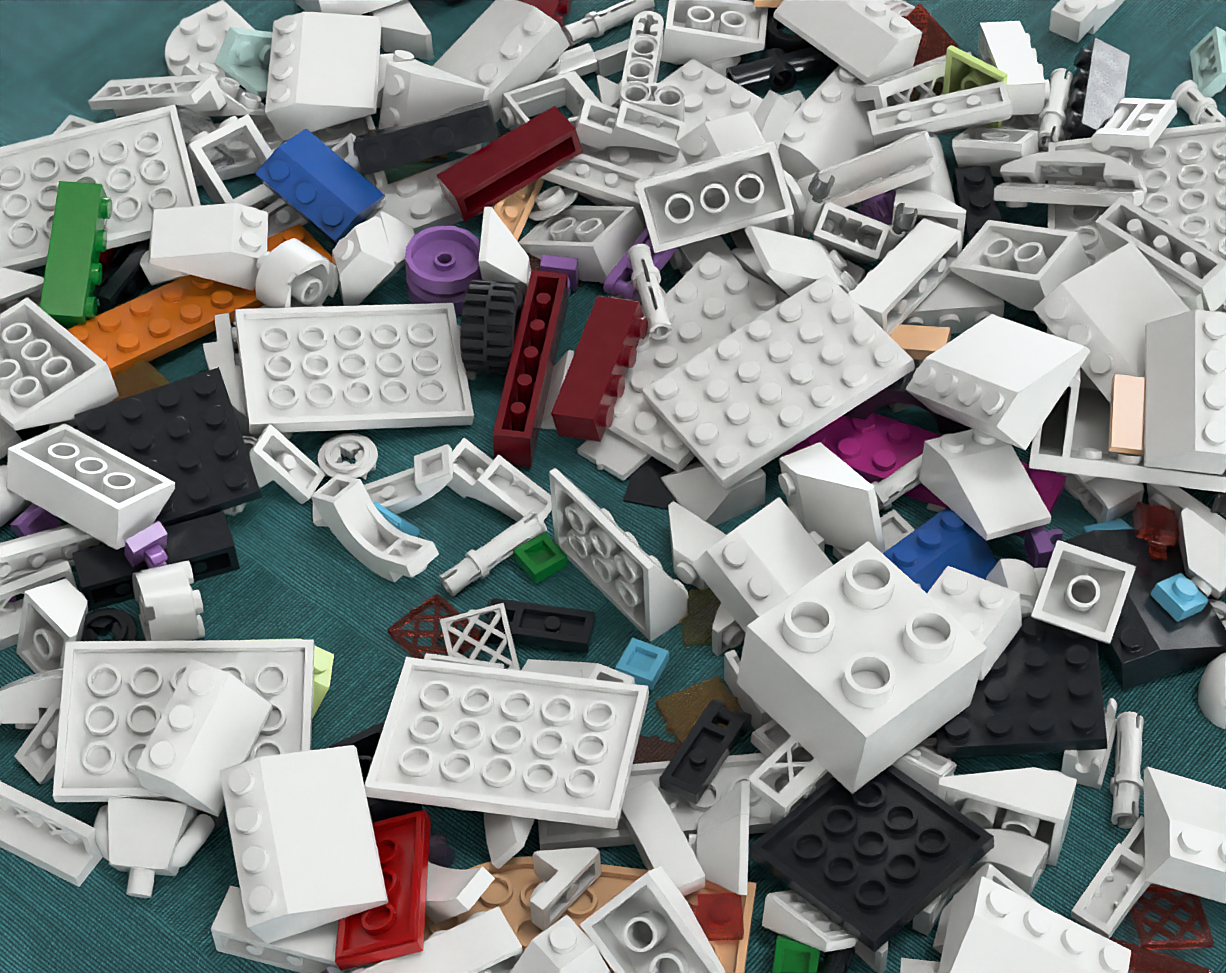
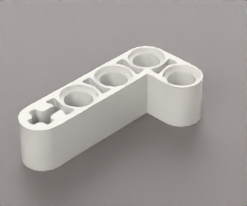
(642, 70)

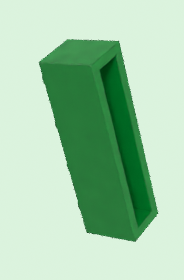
(75, 252)

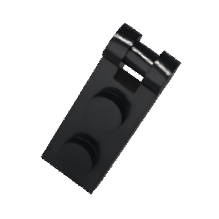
(544, 625)
(704, 751)

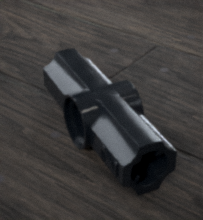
(779, 69)

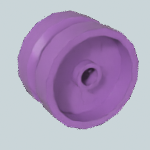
(441, 265)

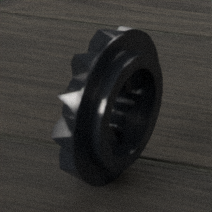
(109, 620)

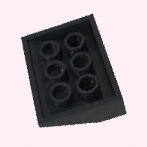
(1146, 637)

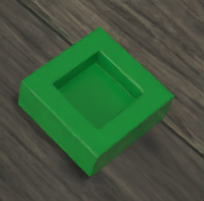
(540, 557)
(795, 957)

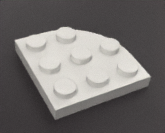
(201, 37)

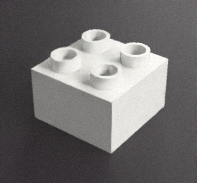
(860, 666)

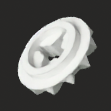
(350, 446)

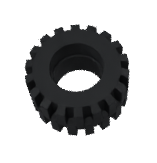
(489, 325)

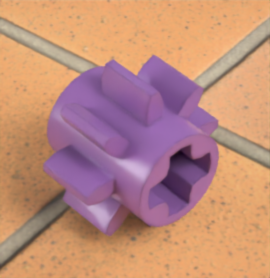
(879, 207)

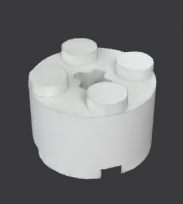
(294, 276)
(169, 603)

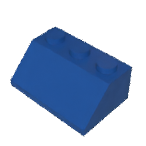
(319, 185)
(938, 544)

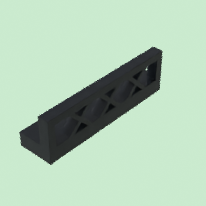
(122, 278)

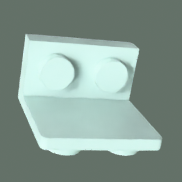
(247, 58)
(1209, 63)

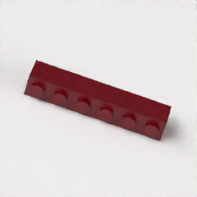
(531, 368)

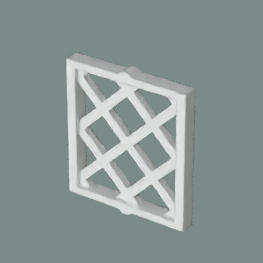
(473, 616)

